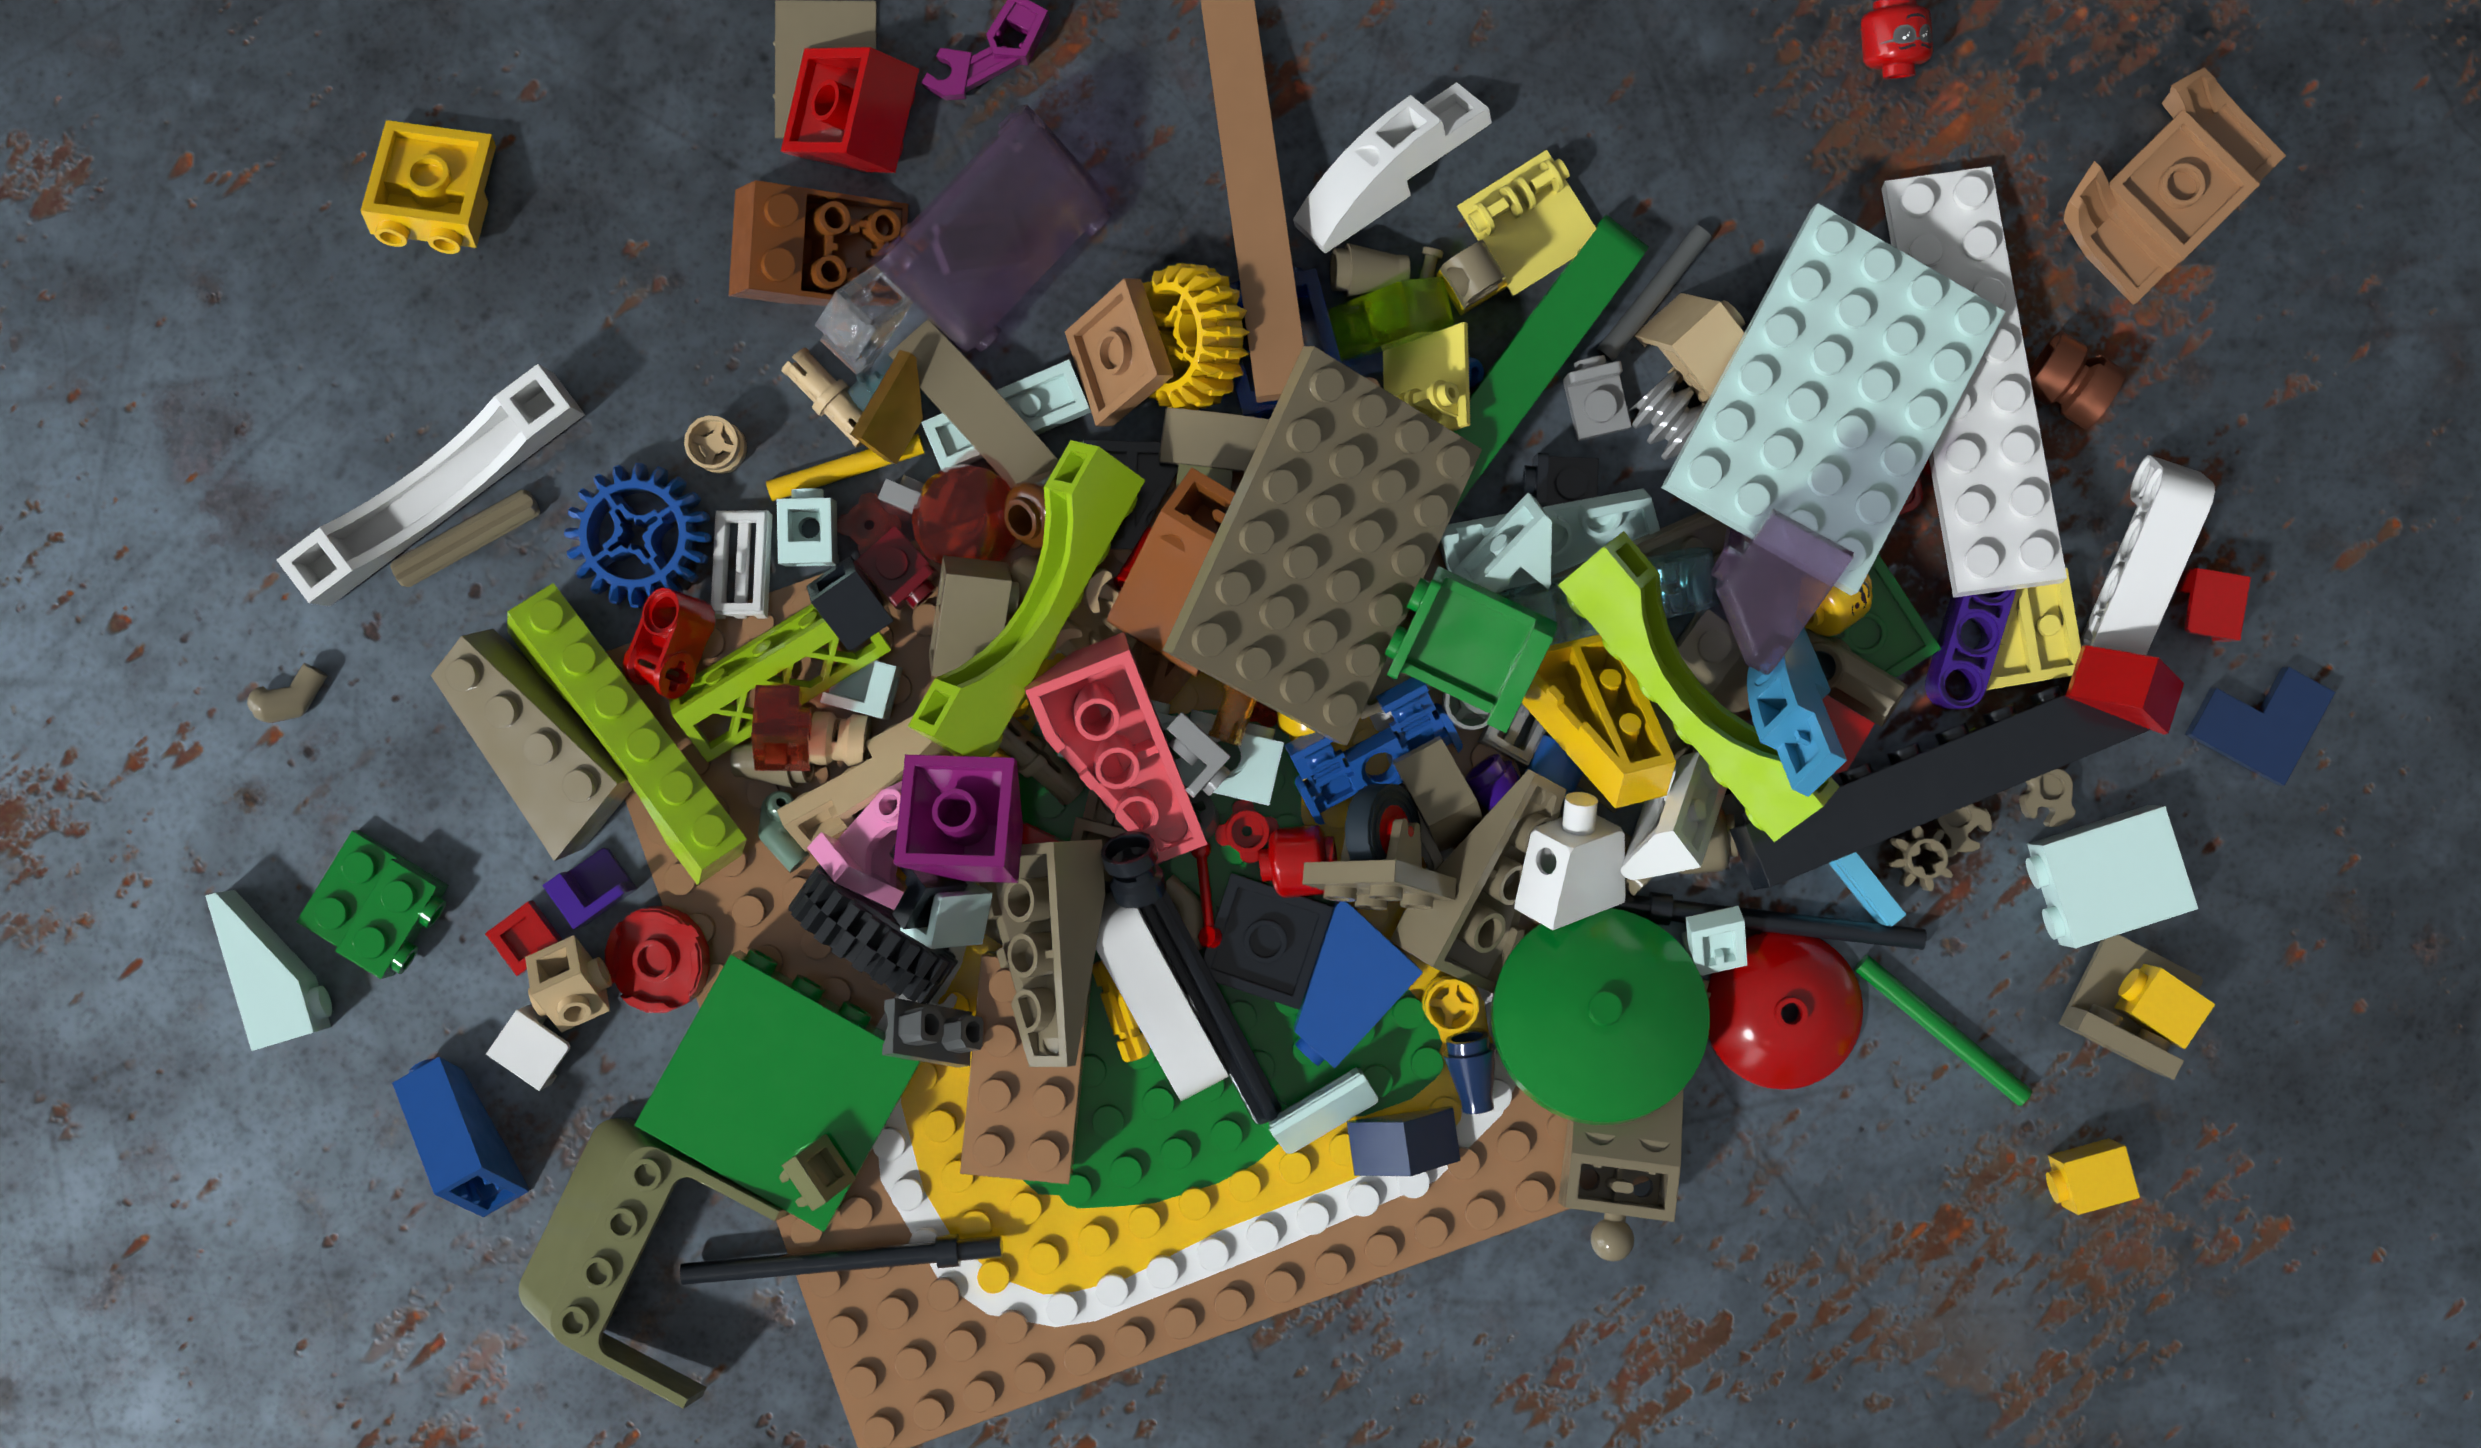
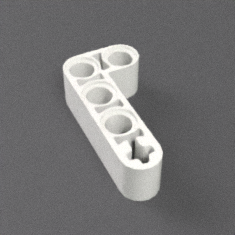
(2152, 556)
(1157, 1000)

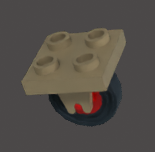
(1381, 856)

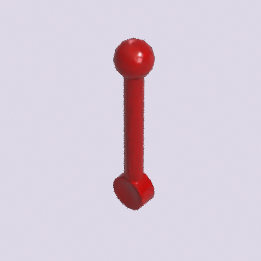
(1209, 935)

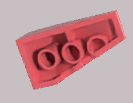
(1107, 729)

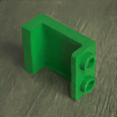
(1471, 645)

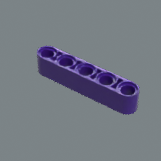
(1975, 663)

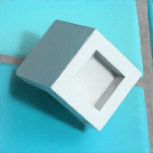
(529, 1048)

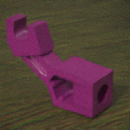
(973, 70)

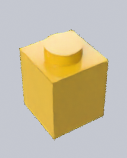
(2163, 1004)
(2092, 1177)

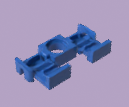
(1335, 780)

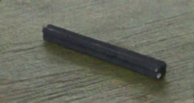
(1212, 1009)

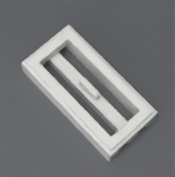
(740, 608)

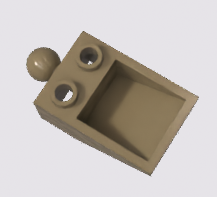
(1618, 1157)

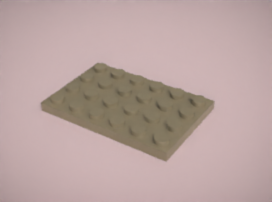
(1323, 546)

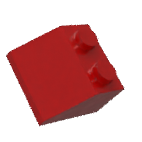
(850, 108)

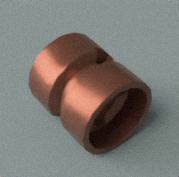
(2074, 380)

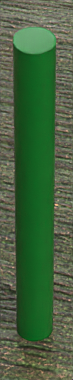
(1943, 1030)

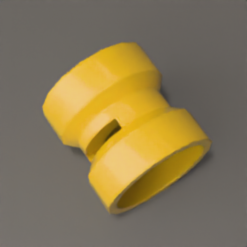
(1454, 1010)

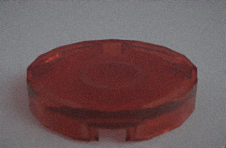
(963, 515)

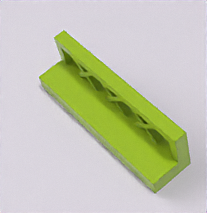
(758, 664)

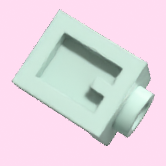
(1716, 940)

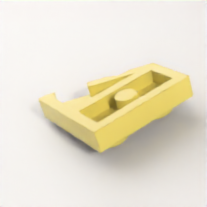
(2038, 638)

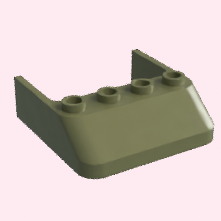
(599, 1240)

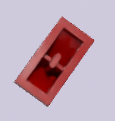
(2127, 686)

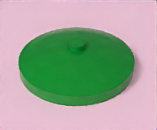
(1600, 1017)

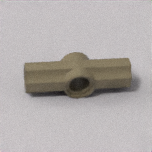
(1859, 682)

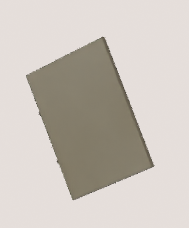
(814, 25)

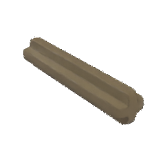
(465, 538)

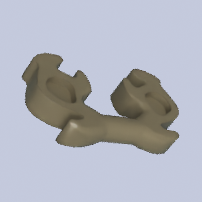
(2049, 790)

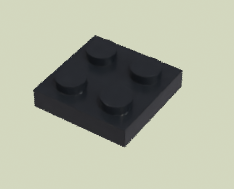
(1267, 941)

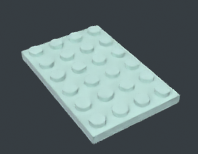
(1835, 392)

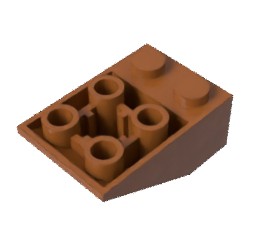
(805, 241)
(1171, 563)

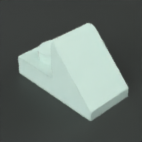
(1517, 541)

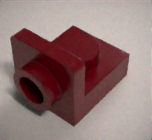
(899, 570)

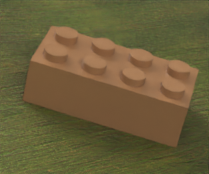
(1017, 1115)

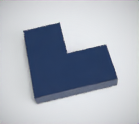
(2267, 738)

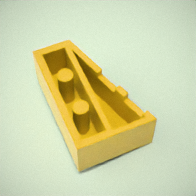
(1602, 721)

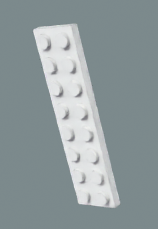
(1991, 453)

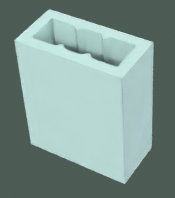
(2110, 876)

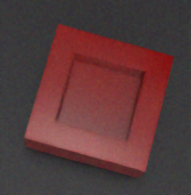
(522, 935)

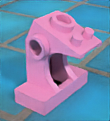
(862, 853)

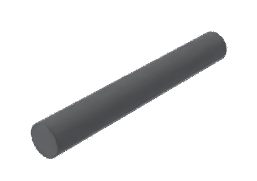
(1654, 293)

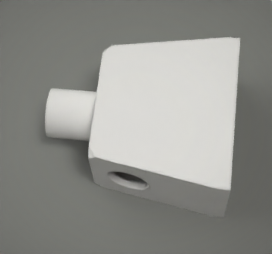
(1572, 866)

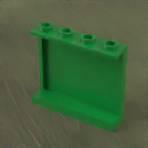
(770, 1075)

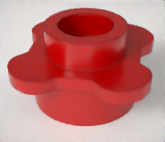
(1231, 831)

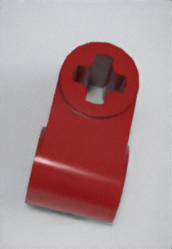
(672, 637)

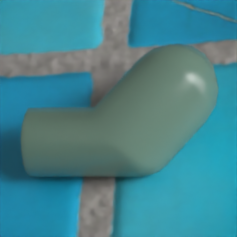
(774, 834)

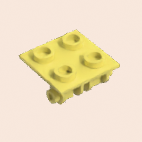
(1529, 221)
(1433, 375)

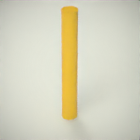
(837, 470)

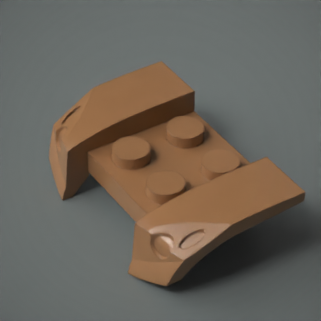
(2171, 188)

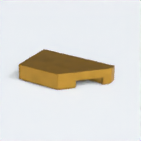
(892, 411)

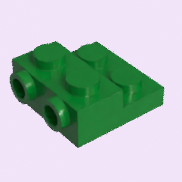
(374, 906)

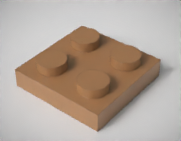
(1119, 352)

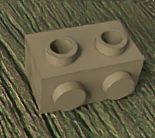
(969, 610)

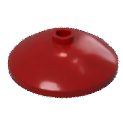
(1749, 1002)

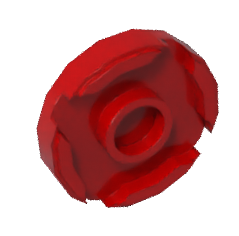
(657, 959)

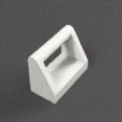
(1676, 827)

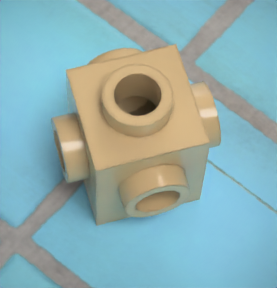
(567, 984)

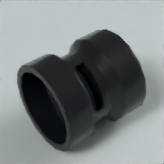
(1133, 867)

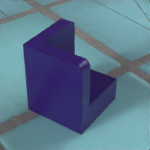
(590, 888)

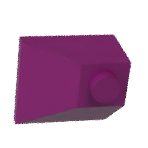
(960, 818)

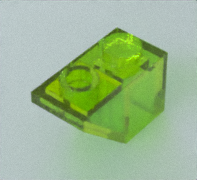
(1390, 317)

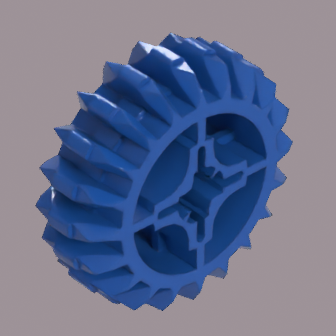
(611, 497)

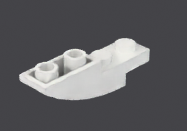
(1376, 166)

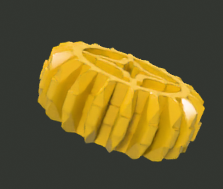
(1199, 332)

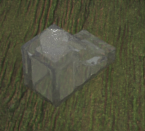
(862, 319)

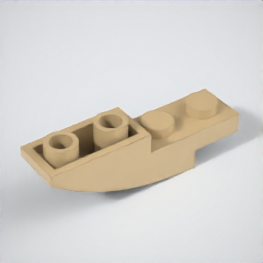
(842, 799)

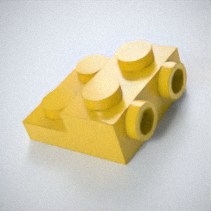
(428, 186)

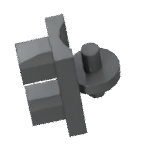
(931, 1033)

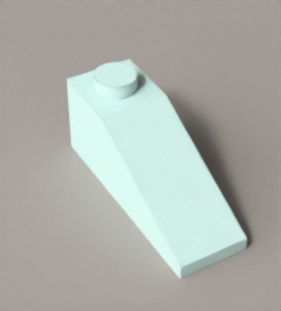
(270, 982)

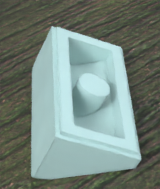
(1323, 1111)

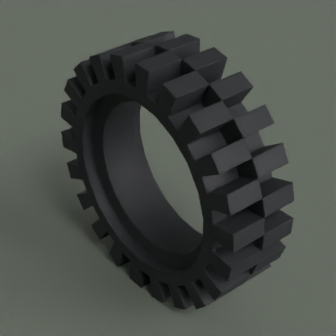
(870, 938)

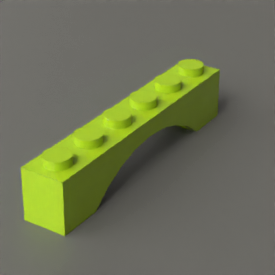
(1083, 511)
(1623, 602)
(659, 773)

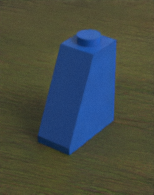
(1350, 986)
(457, 1138)

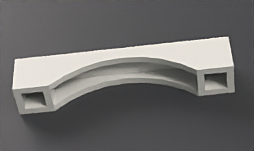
(489, 447)

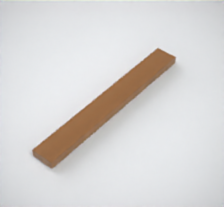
(1254, 193)

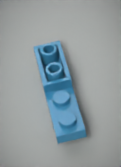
(1793, 717)

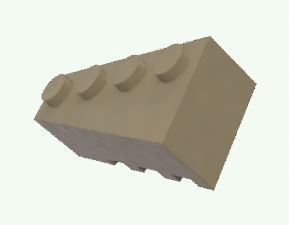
(532, 741)

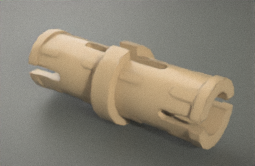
(828, 395)

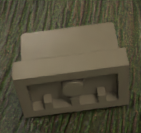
(2093, 1003)

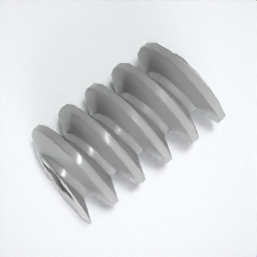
(1668, 415)

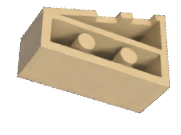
(1696, 339)

